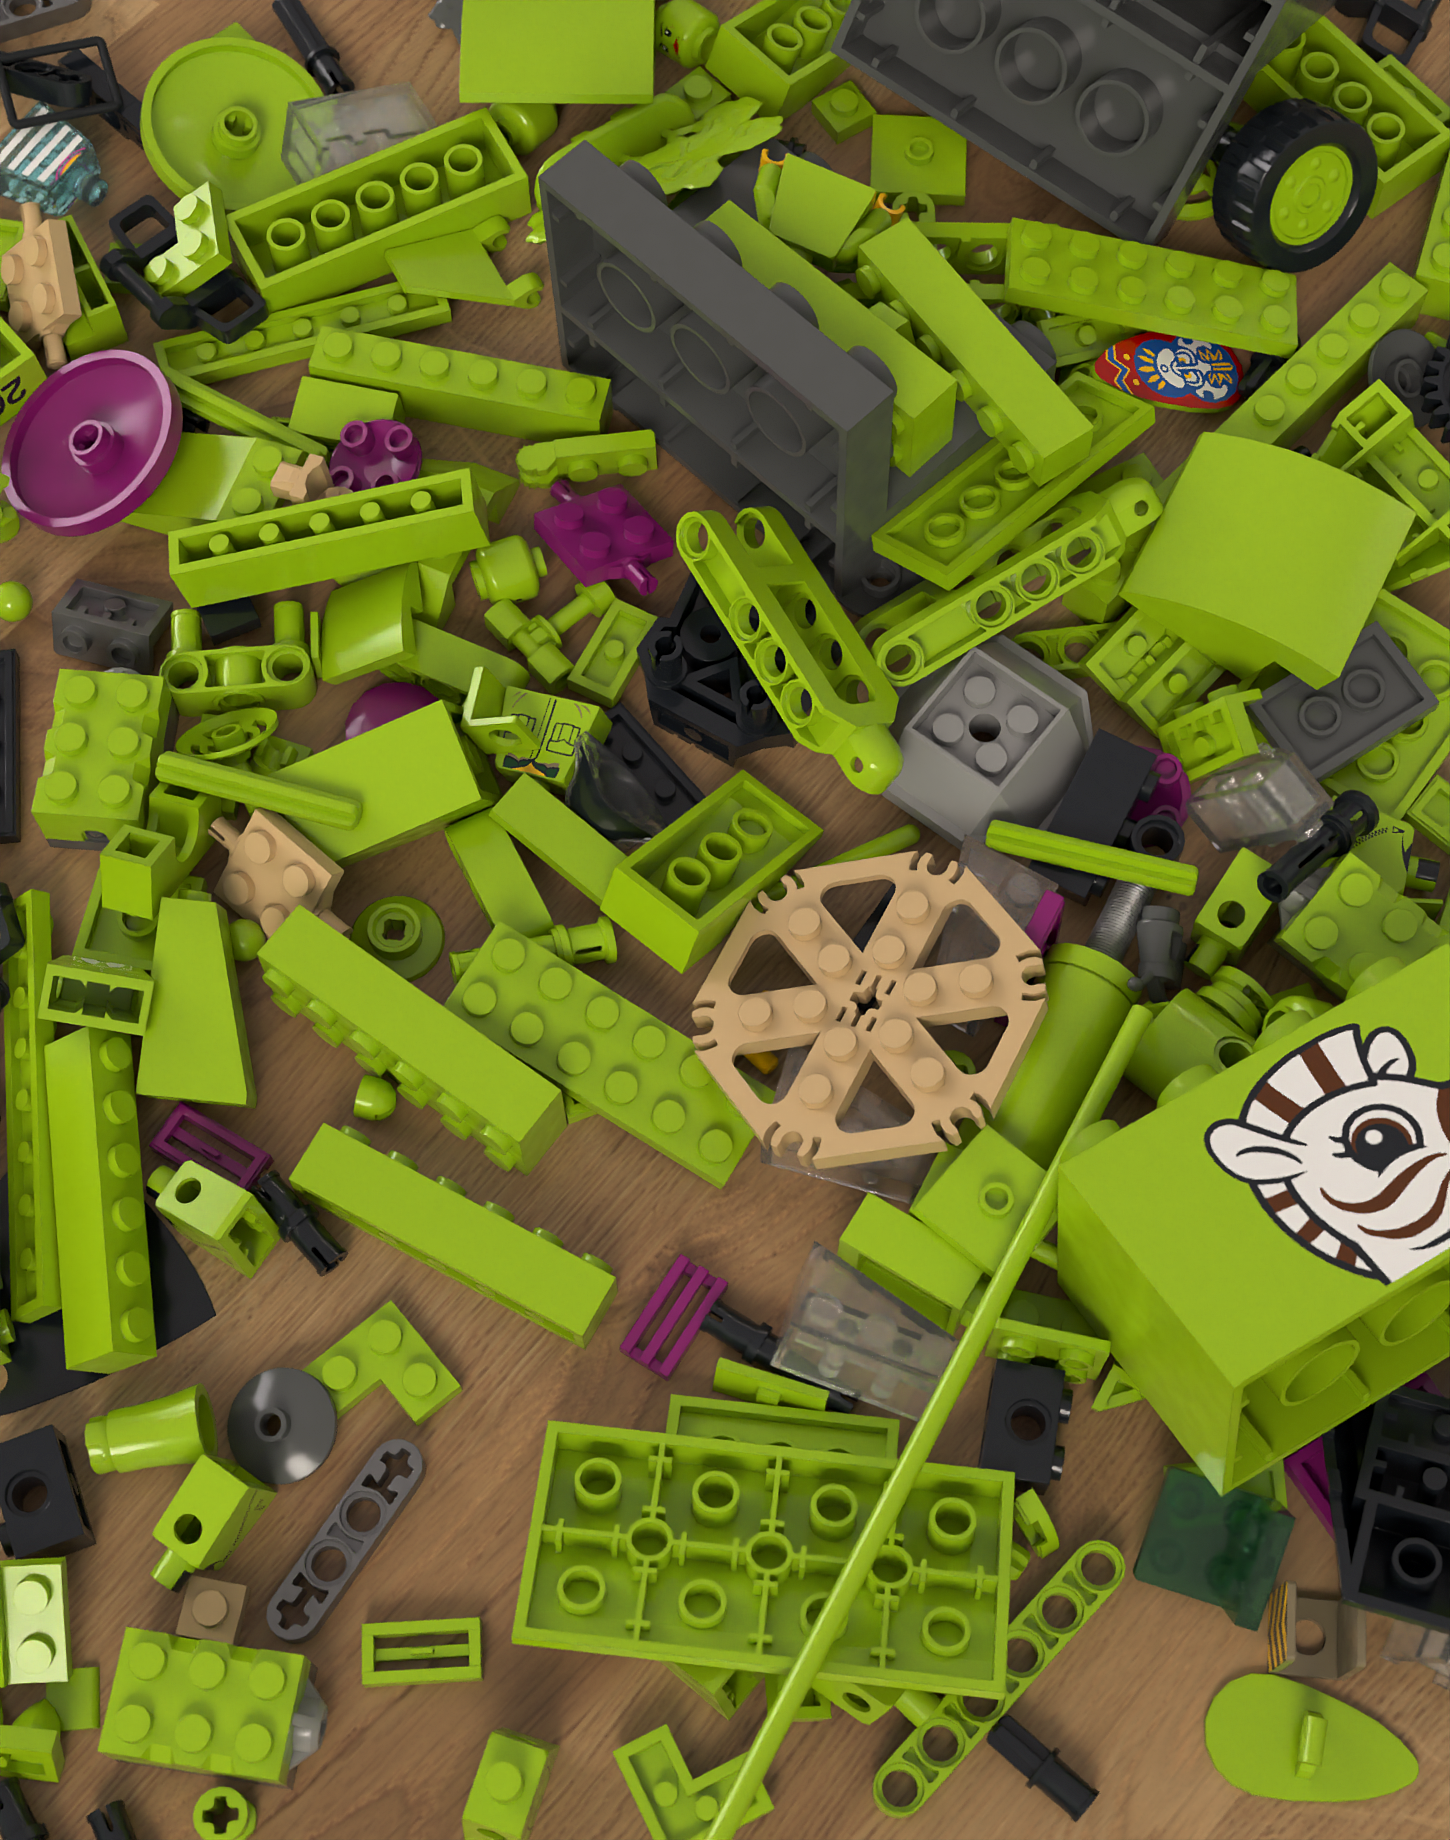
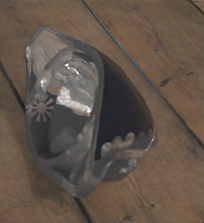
(611, 796)

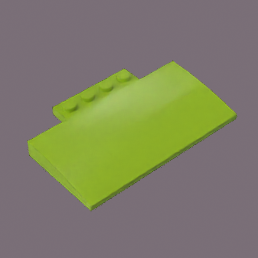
(735, 1533)

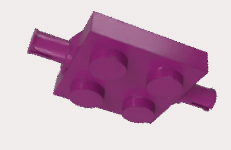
(604, 536)

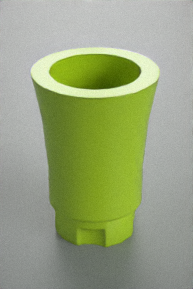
(154, 1433)

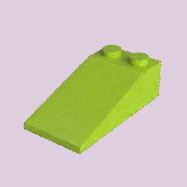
(780, 53)
(214, 482)
(704, 869)

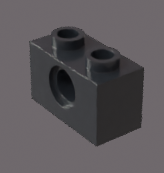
(1031, 1392)
(62, 1521)

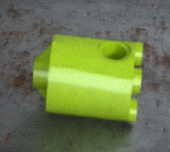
(1181, 1037)

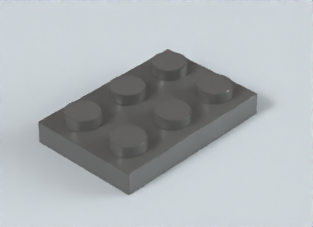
(1349, 716)

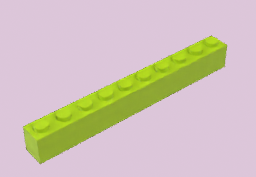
(1282, 407)

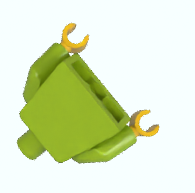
(818, 210)

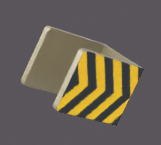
(1341, 1626)

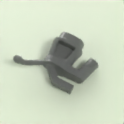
(1159, 952)

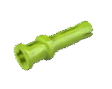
(573, 945)

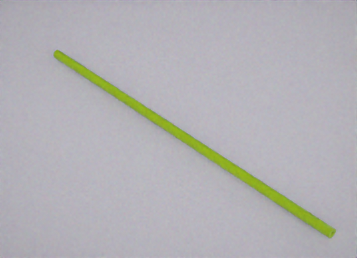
(919, 1445)

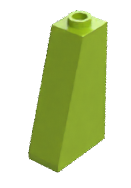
(195, 1021)

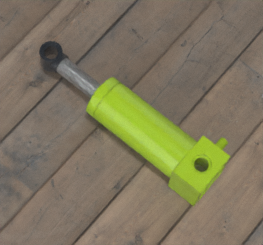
(1083, 1018)

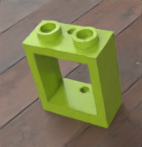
(913, 1263)

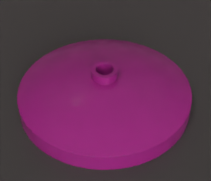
(92, 443)

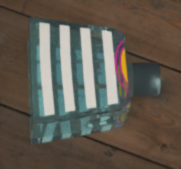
(50, 166)

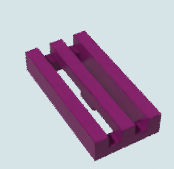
(171, 1128)
(699, 1277)

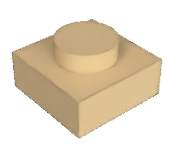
(213, 1610)

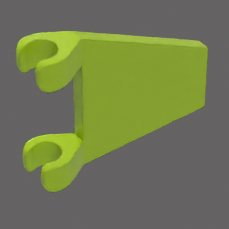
(461, 269)

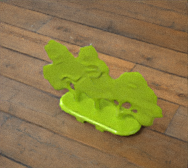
(671, 143)

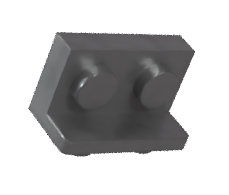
(109, 626)

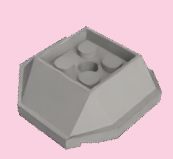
(1020, 776)

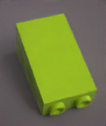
(406, 775)

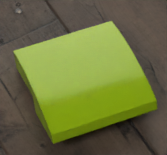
(370, 624)
(1149, 669)

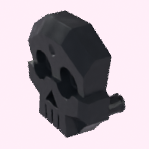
(691, 676)

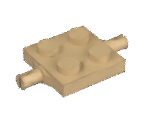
(41, 284)
(274, 872)

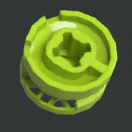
(1236, 1000)

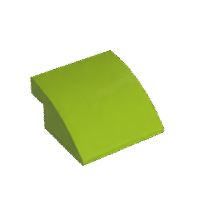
(557, 51)
(1267, 558)

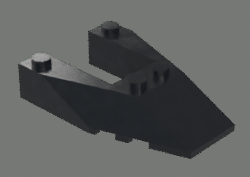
(1393, 1507)

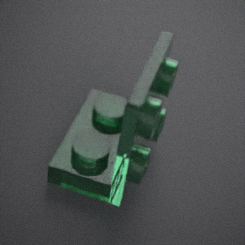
(1215, 1545)

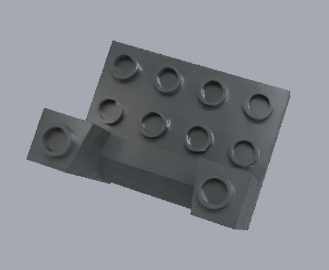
(1081, 95)
(731, 368)

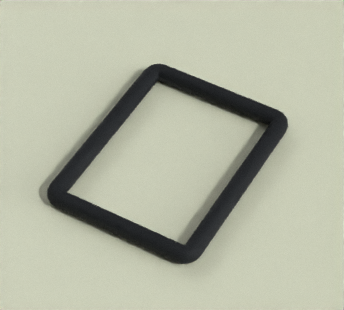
(75, 113)

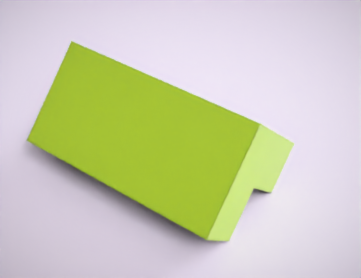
(100, 321)

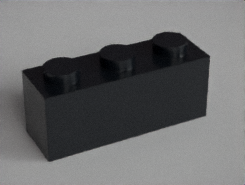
(1100, 808)

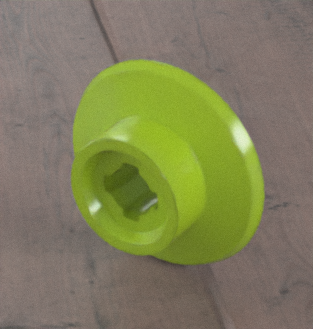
(422, 938)

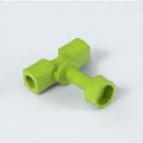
(540, 639)

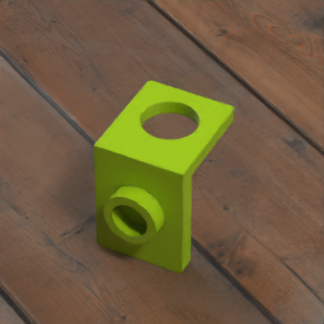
(484, 719)

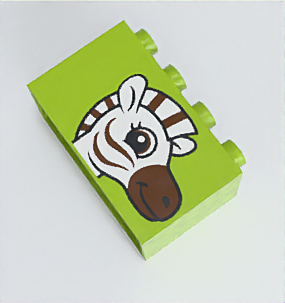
(1276, 1225)

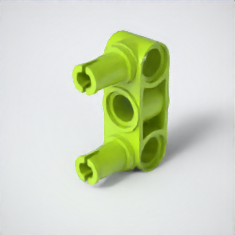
(239, 674)

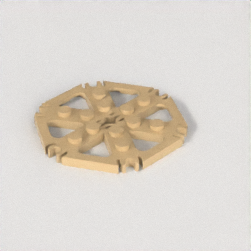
(892, 1035)

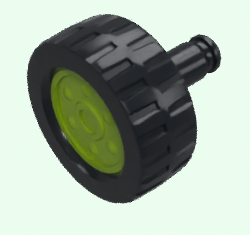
(1293, 184)

